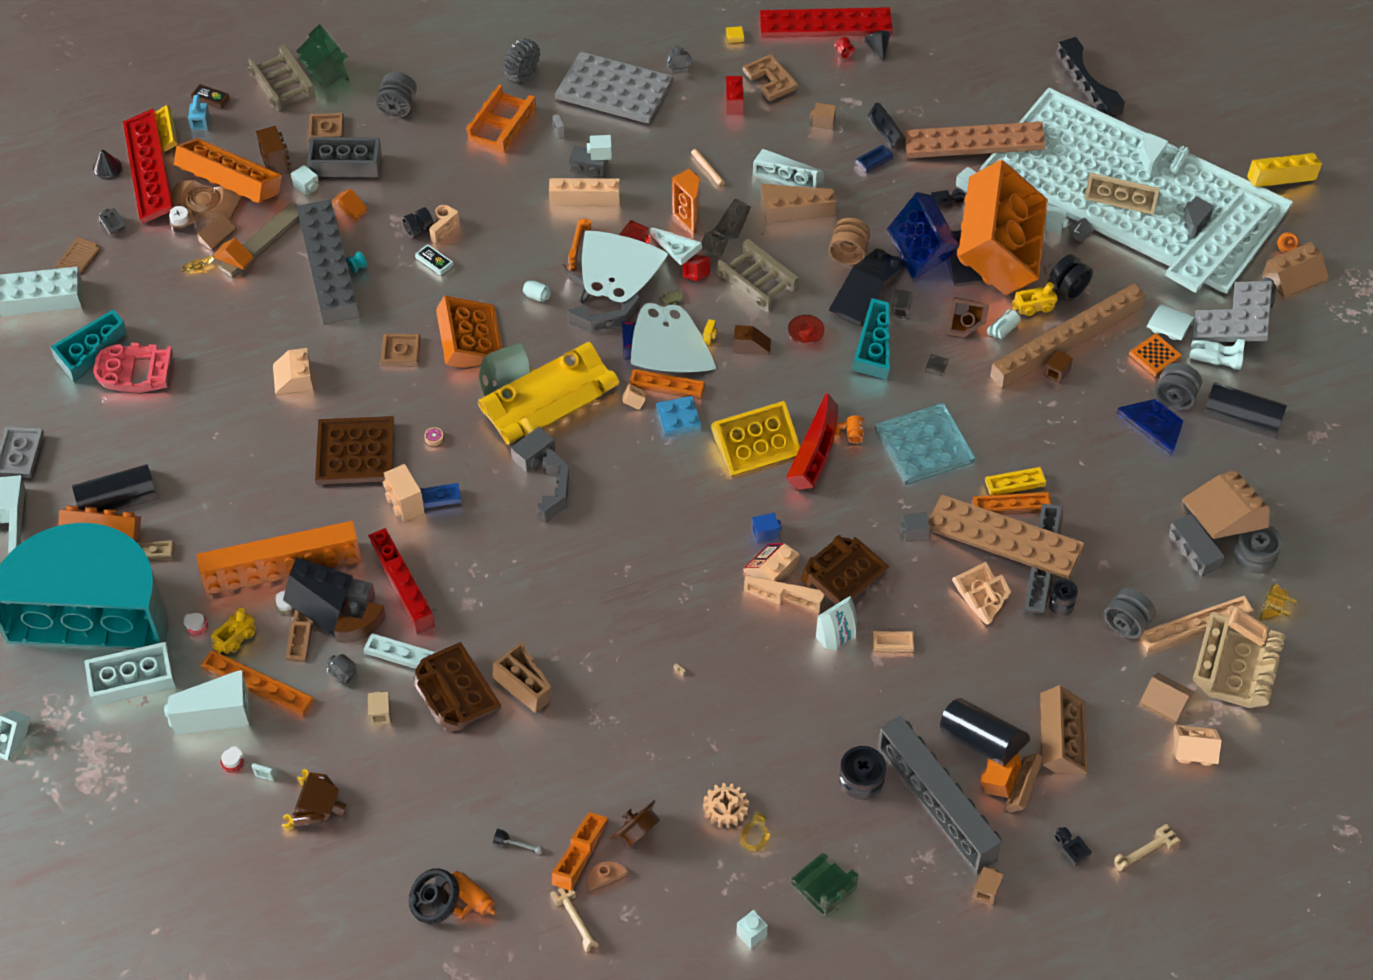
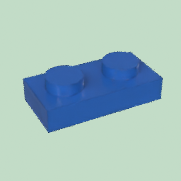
(441, 495)

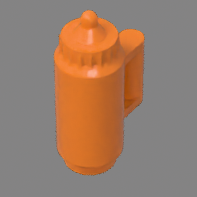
(473, 896)

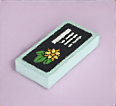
(434, 259)

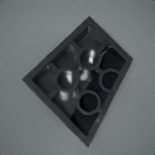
(317, 592)

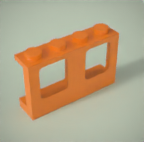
(510, 127)

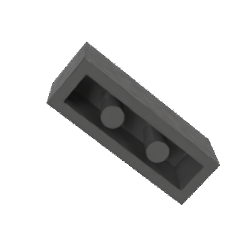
(1196, 545)

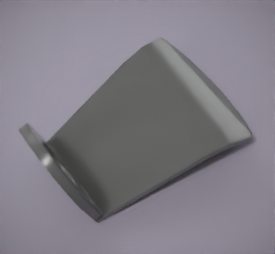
(577, 280)

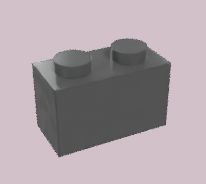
(581, 163)
(532, 449)

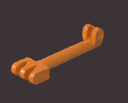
(583, 225)

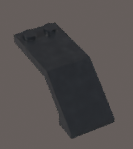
(866, 282)

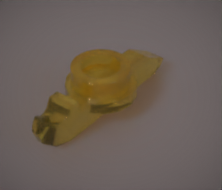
(197, 265)

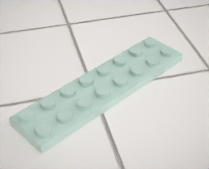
(1218, 240)

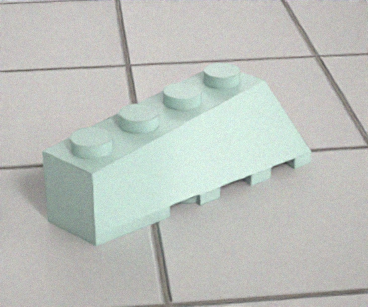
(786, 171)

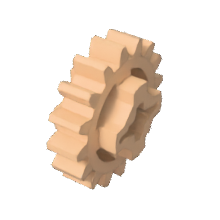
(735, 801)

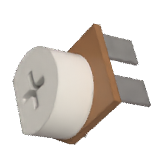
(181, 217)

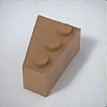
(522, 678)

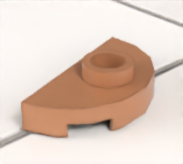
(604, 874)

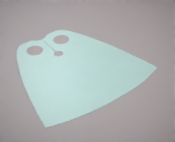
(618, 257)
(671, 347)

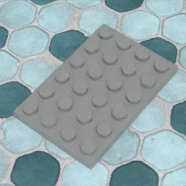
(614, 87)

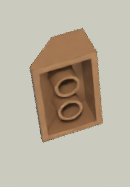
(1296, 270)

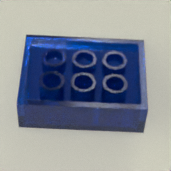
(922, 235)

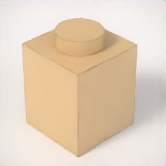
(379, 708)

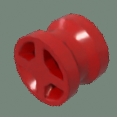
(844, 47)

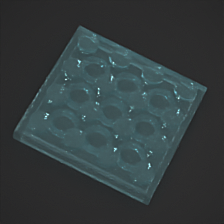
(924, 443)

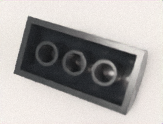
(1244, 410)
(116, 490)
(982, 731)

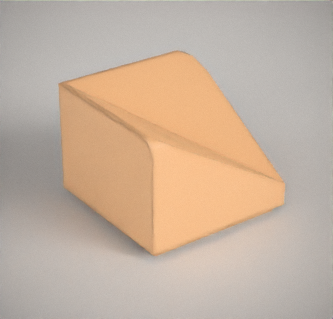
(633, 396)

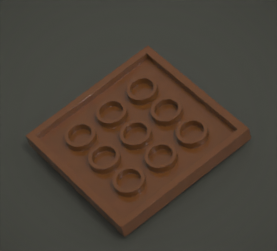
(354, 449)

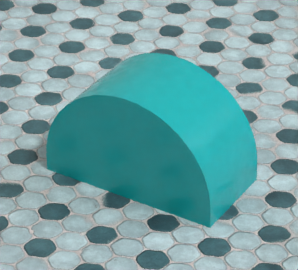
(81, 590)

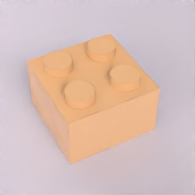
(403, 493)

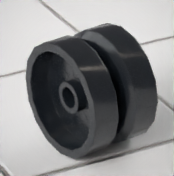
(1070, 277)
(862, 772)

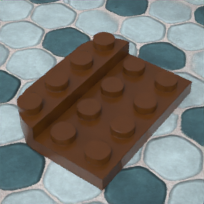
(843, 569)
(454, 688)

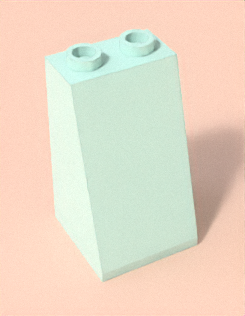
(210, 706)

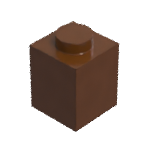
(1058, 366)

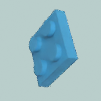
(678, 416)

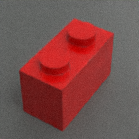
(734, 95)

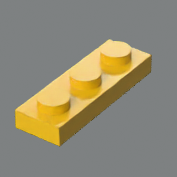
(166, 128)
(1015, 481)

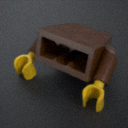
(315, 801)

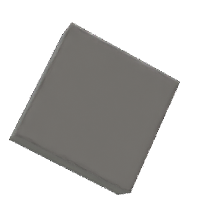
(558, 126)

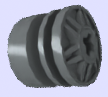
(396, 94)

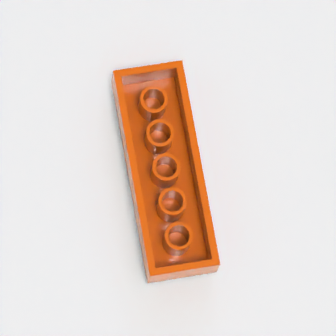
(227, 170)

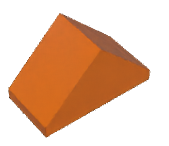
(349, 204)
(234, 254)

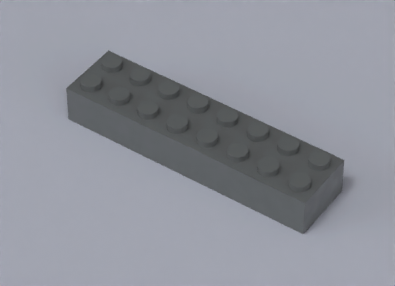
(327, 262)
(939, 794)

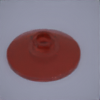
(806, 329)

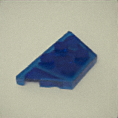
(1154, 422)

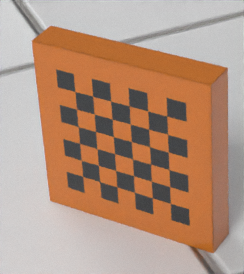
(1155, 354)

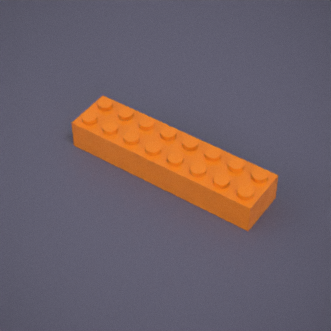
(275, 556)

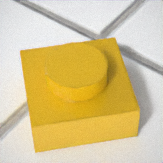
(710, 332)

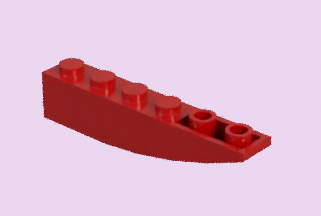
(815, 446)
(402, 581)

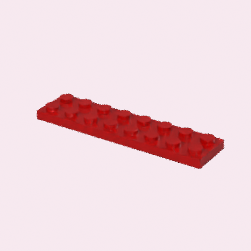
(824, 22)
(148, 166)

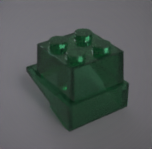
(323, 57)

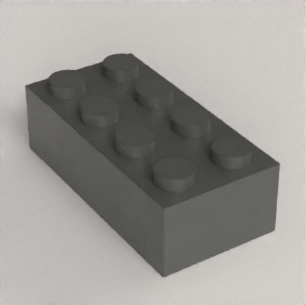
(344, 156)

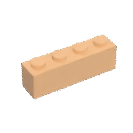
(584, 192)

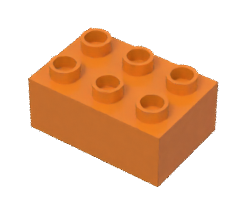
(1003, 228)

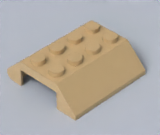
(1235, 666)

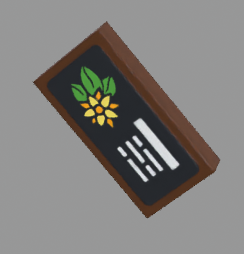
(211, 96)

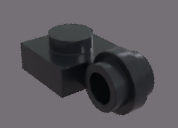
(945, 200)
(1074, 849)

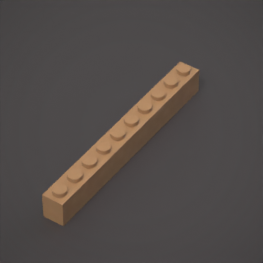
(1067, 335)

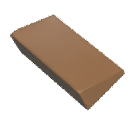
(216, 232)

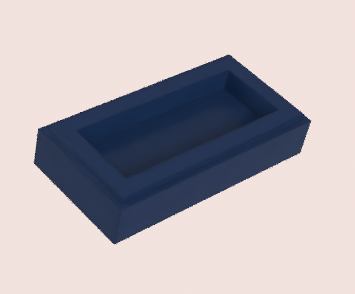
(874, 158)

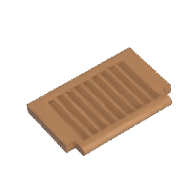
(78, 254)

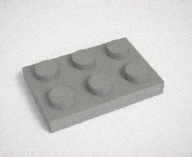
(19, 451)

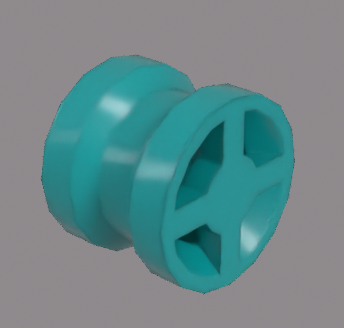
(356, 262)

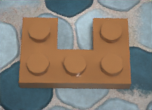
(781, 81)

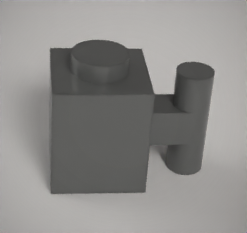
(359, 595)

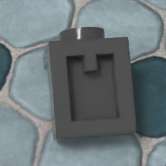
(111, 221)

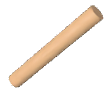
(707, 167)

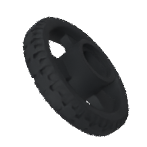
(425, 894)

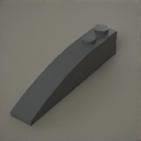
(1040, 581)

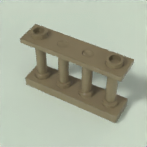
(291, 67)
(762, 261)

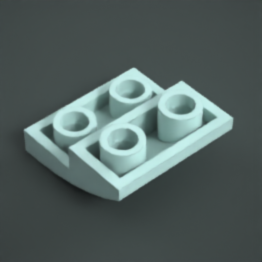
(1170, 322)

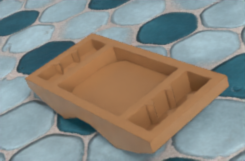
(205, 200)

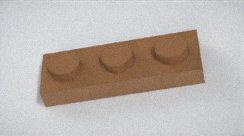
(1024, 783)

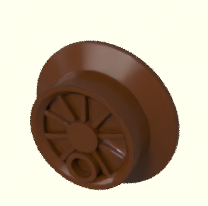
(636, 824)

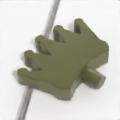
(672, 299)

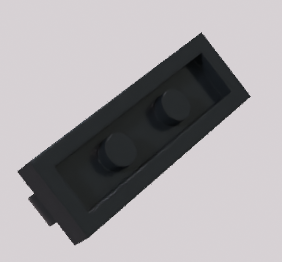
(886, 126)

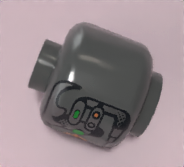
(341, 668)

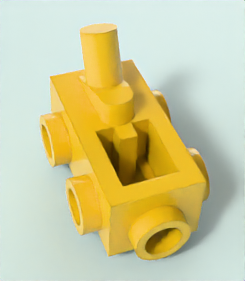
(1035, 300)
(233, 632)

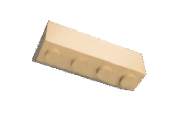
(1122, 193)

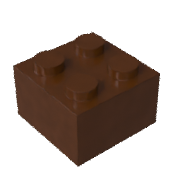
(273, 150)

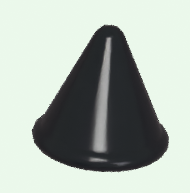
(878, 42)
(106, 165)

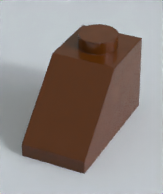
(750, 341)

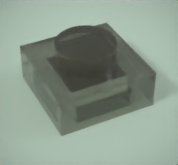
(936, 365)

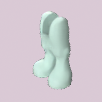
(1213, 353)

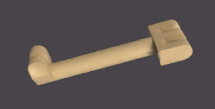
(1163, 838)
(566, 899)

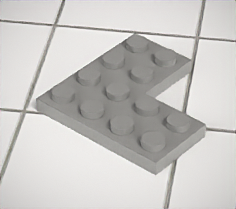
(1246, 320)

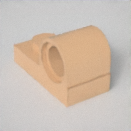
(447, 219)

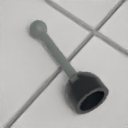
(502, 838)

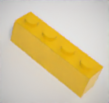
(1284, 170)

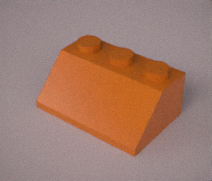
(686, 199)

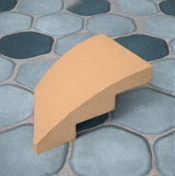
(982, 591)

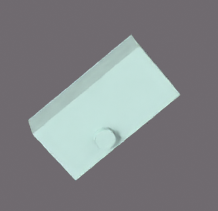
(129, 674)

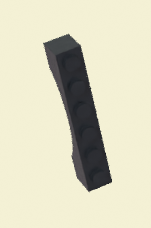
(1103, 98)

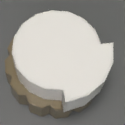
(282, 607)

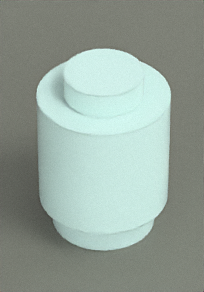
(537, 291)

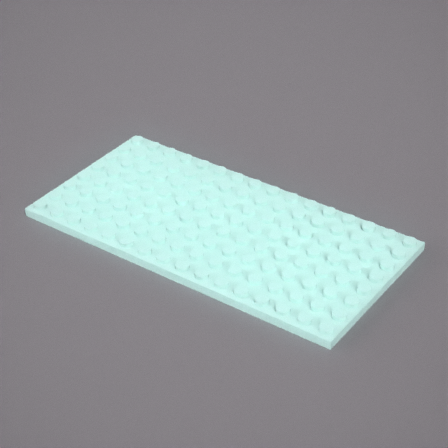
(1088, 141)

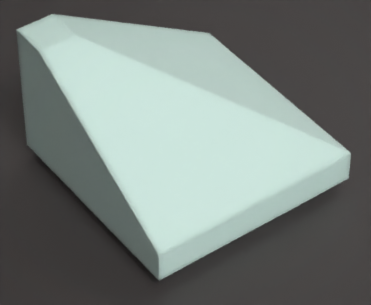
(265, 772)

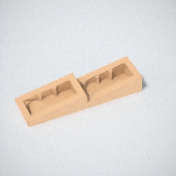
(776, 591)

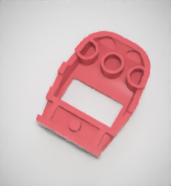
(116, 364)

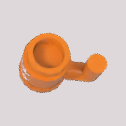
(854, 427)

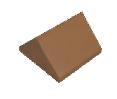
(1166, 697)

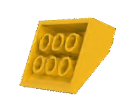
(756, 438)

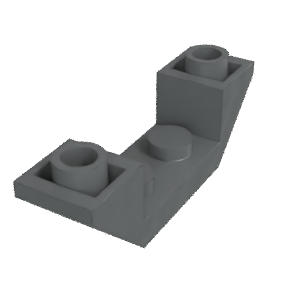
(601, 322)
(554, 504)

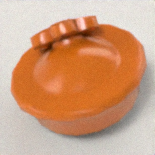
(1287, 242)

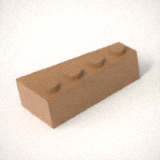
(794, 203)

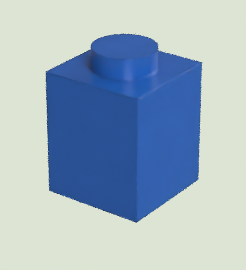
(766, 528)

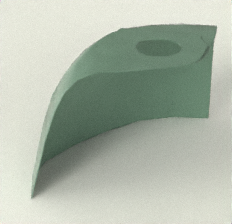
(503, 367)

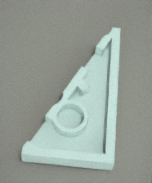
(677, 246)

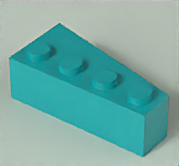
(873, 346)
(79, 350)

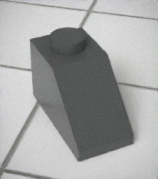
(1197, 215)

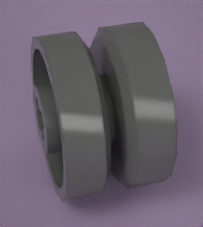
(1178, 386)
(1258, 549)
(1129, 613)

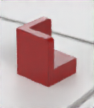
(696, 267)

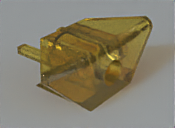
(1274, 603)

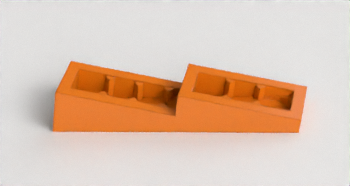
(582, 845)

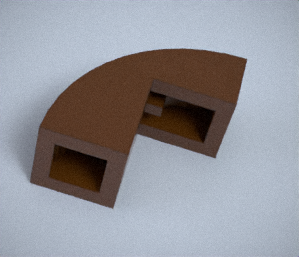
(354, 629)

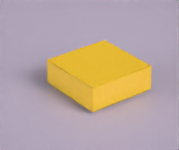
(734, 34)

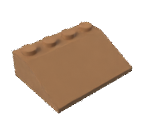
(1228, 506)

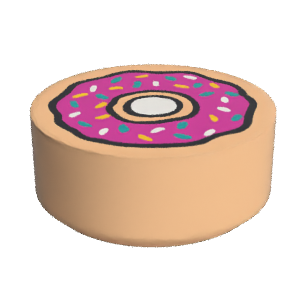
(434, 436)

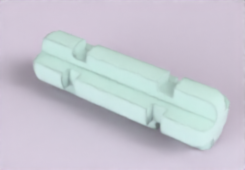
(1178, 160)

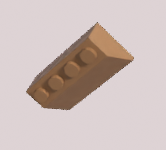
(1063, 731)

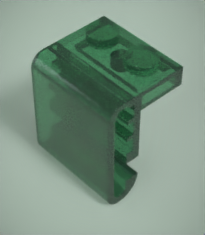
(824, 884)

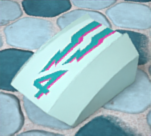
(837, 624)

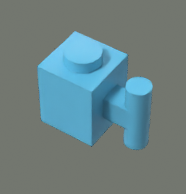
(198, 114)

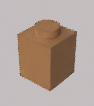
(823, 116)
(988, 885)

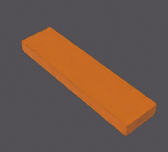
(667, 384)
(1013, 502)

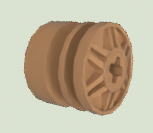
(849, 241)

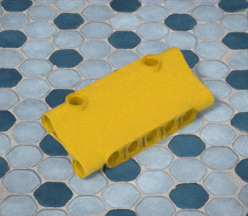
(548, 393)

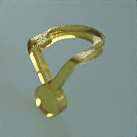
(759, 819)

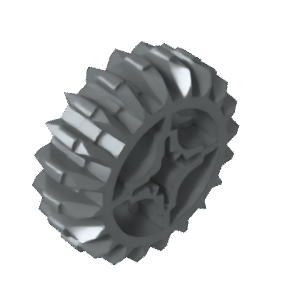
(521, 60)

